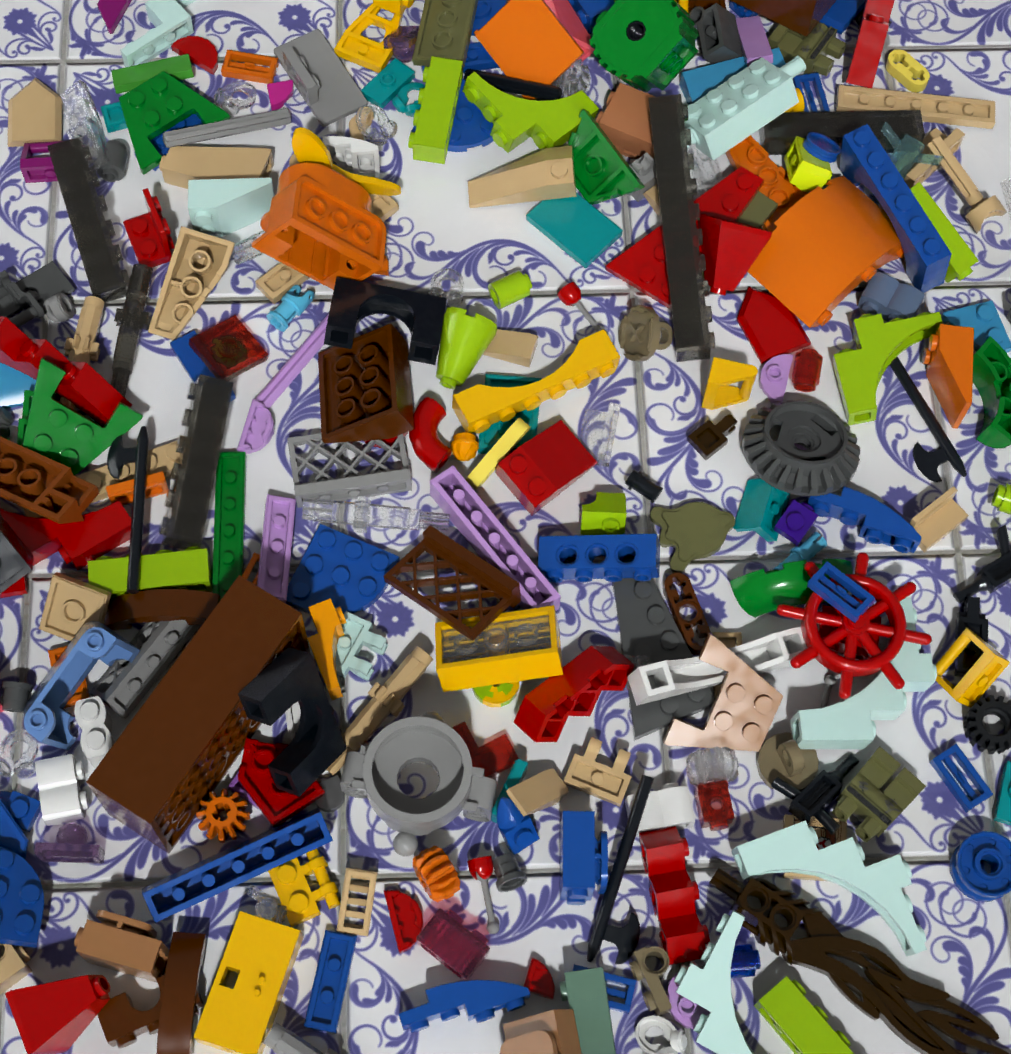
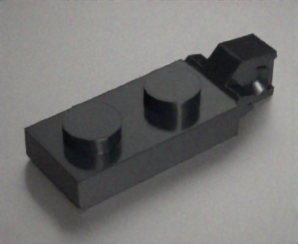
(979, 625)

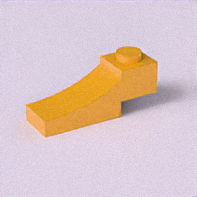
(328, 624)

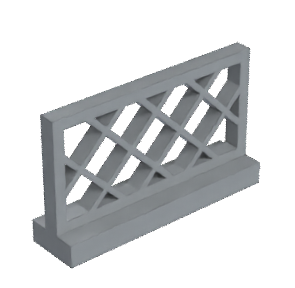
(348, 486)

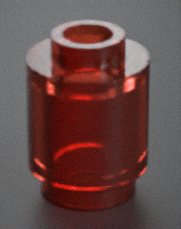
(806, 370)

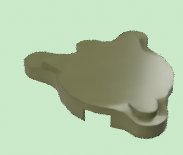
(692, 530)

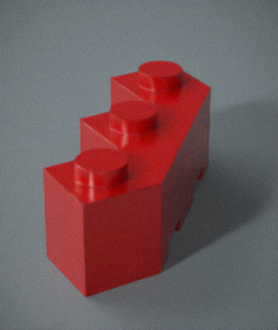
(573, 693)
(673, 894)

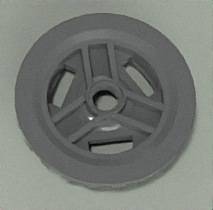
(809, 472)

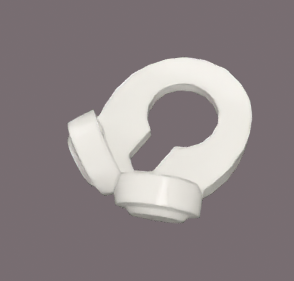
(676, 1037)

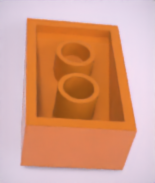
(951, 369)

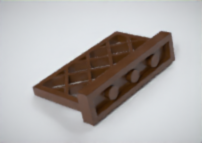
(471, 568)

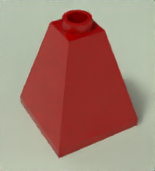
(729, 251)
(57, 1012)

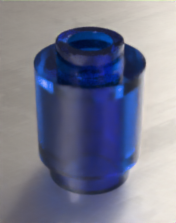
(744, 961)

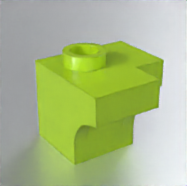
(604, 515)

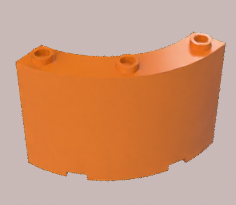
(825, 250)

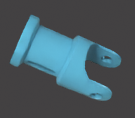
(289, 308)

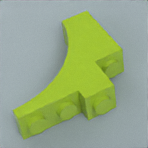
(517, 118)
(877, 346)

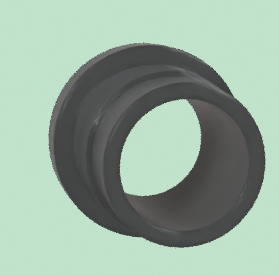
(15, 695)
(508, 873)

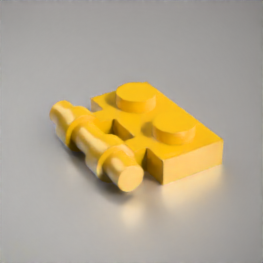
(294, 889)

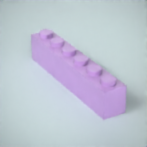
(490, 538)

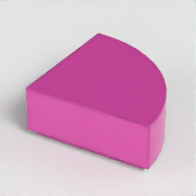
(280, 93)

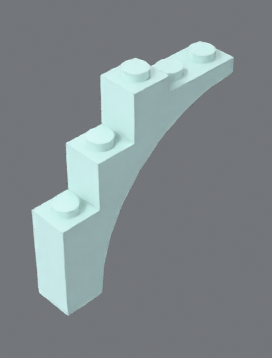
(849, 722)
(841, 863)
(711, 989)

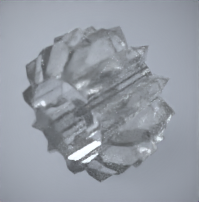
(574, 79)
(712, 765)

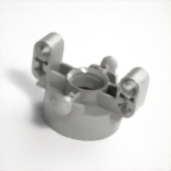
(425, 739)

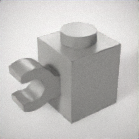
(645, 171)

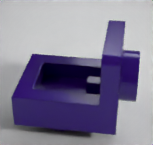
(796, 521)

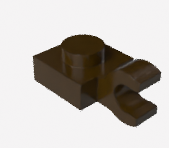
(710, 437)

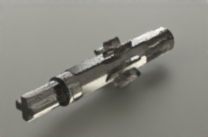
(131, 322)

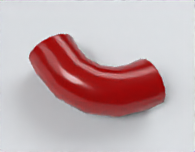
(425, 437)

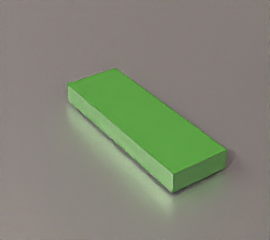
(130, 77)

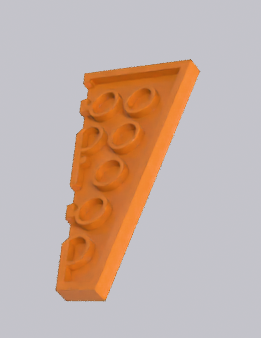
(776, 182)

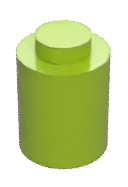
(510, 289)

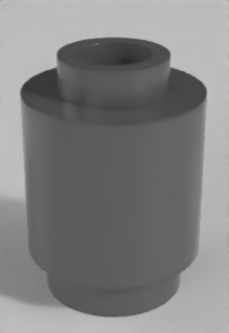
(115, 167)

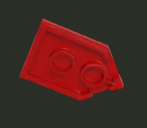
(770, 326)
(257, 781)

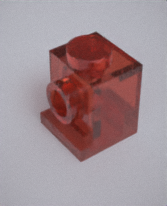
(708, 816)

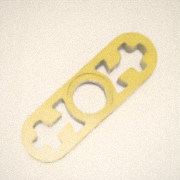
(497, 453)

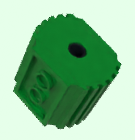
(644, 41)

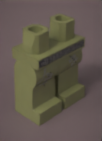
(811, 49)
(871, 805)

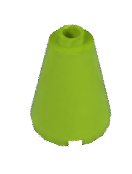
(462, 345)

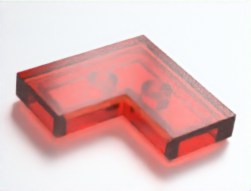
(492, 756)

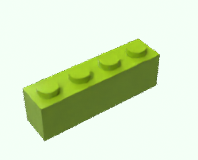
(437, 110)
(160, 570)
(799, 1022)

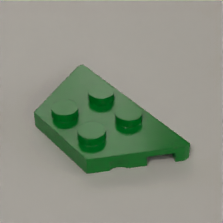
(598, 165)

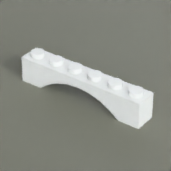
(686, 675)

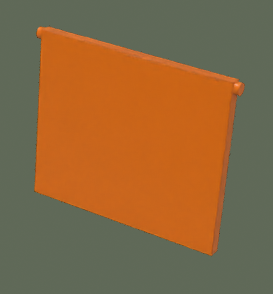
(529, 42)

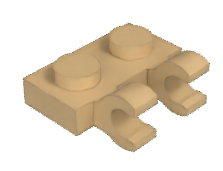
(599, 779)

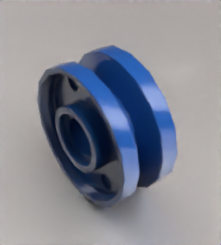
(969, 875)

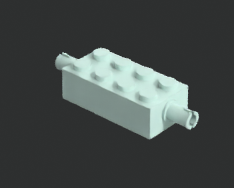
(742, 105)

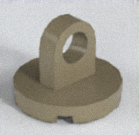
(642, 332)
(784, 759)

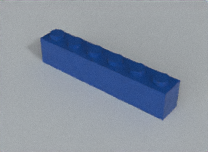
(236, 865)

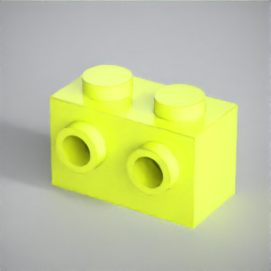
(804, 169)

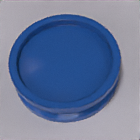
(821, 147)

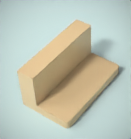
(938, 519)

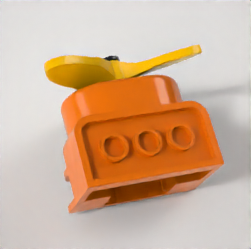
(324, 217)

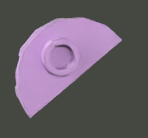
(775, 377)
(257, 428)
(683, 1010)

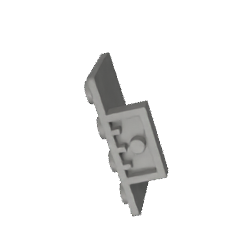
(320, 77)

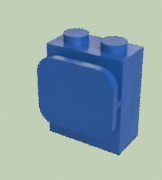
(582, 857)

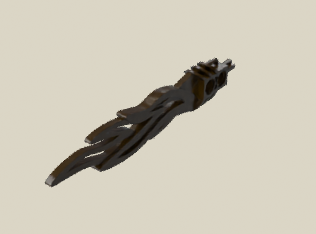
(889, 987)

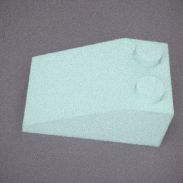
(228, 204)

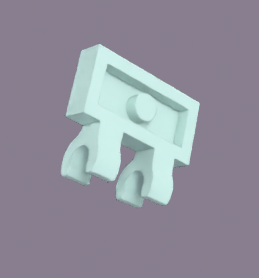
(356, 634)

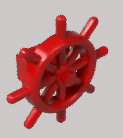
(831, 632)

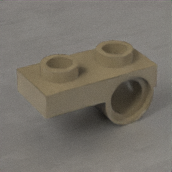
(655, 995)

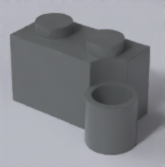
(717, 33)

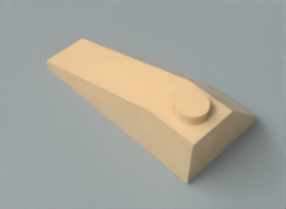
(533, 178)
(192, 274)

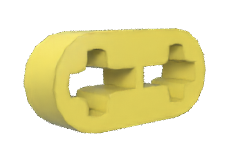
(907, 70)

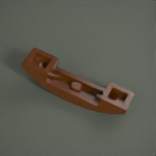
(160, 605)
(180, 993)

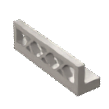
(134, 680)

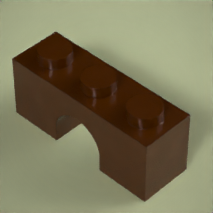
(124, 1023)

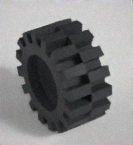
(975, 727)

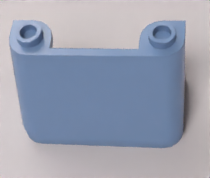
(44, 710)

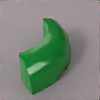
(993, 382)
(764, 591)

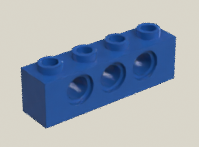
(556, 549)

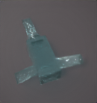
(906, 153)

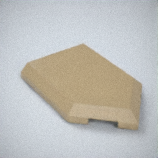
(34, 115)

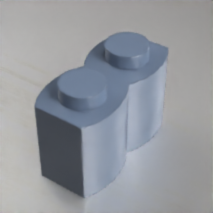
(890, 298)

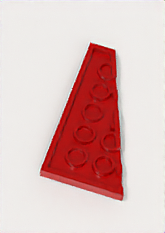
(644, 262)

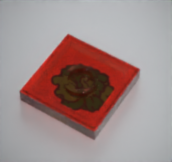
(228, 349)

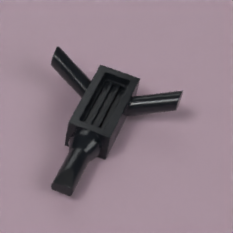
(992, 575)
(817, 795)

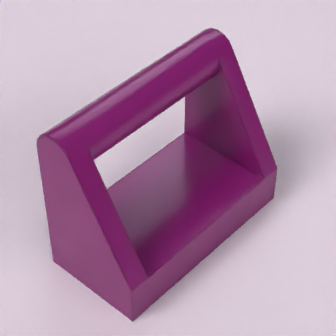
(37, 169)

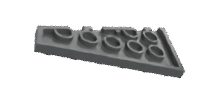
(650, 630)

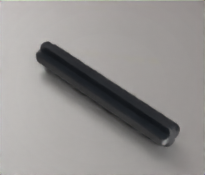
(519, 86)

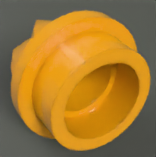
(464, 446)

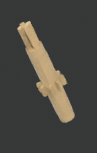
(84, 345)
(384, 700)

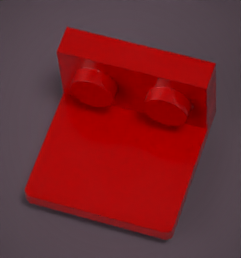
(150, 234)

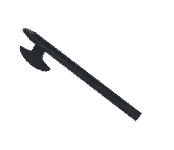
(116, 459)
(928, 461)
(626, 937)

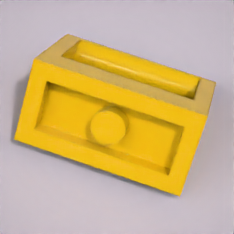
(725, 372)
(978, 677)

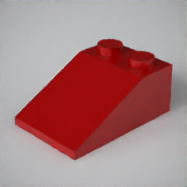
(545, 466)

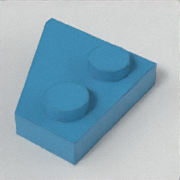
(984, 320)

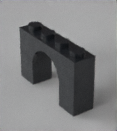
(358, 299)
(318, 737)

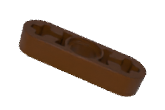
(687, 592)

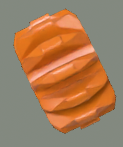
(211, 819)
(436, 873)

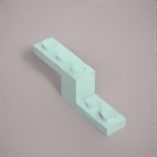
(171, 24)

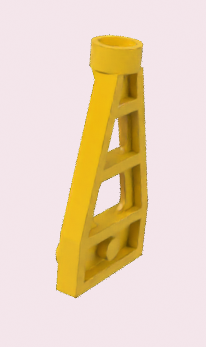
(364, 50)

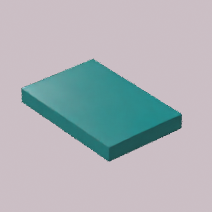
(575, 227)
(490, 437)

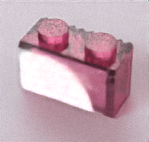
(454, 944)

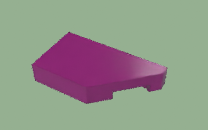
(112, 12)

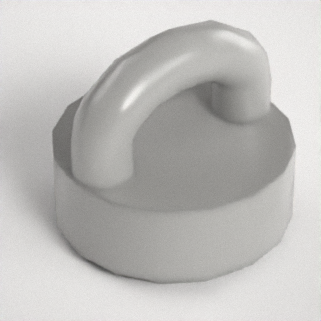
(58, 308)

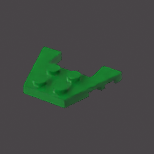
(158, 107)
(64, 433)

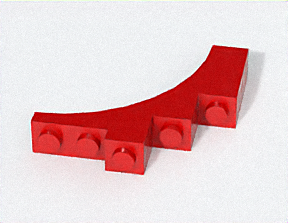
(869, 42)
(80, 383)
(74, 541)

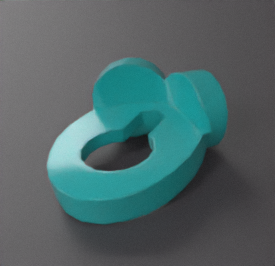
(401, 99)

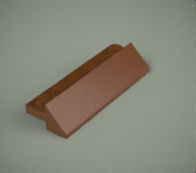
(42, 484)

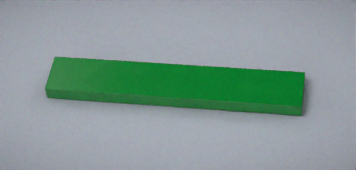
(229, 521)

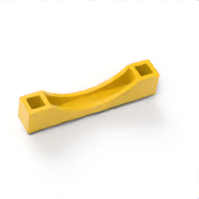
(485, 405)

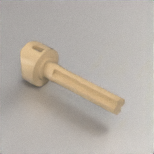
(981, 207)

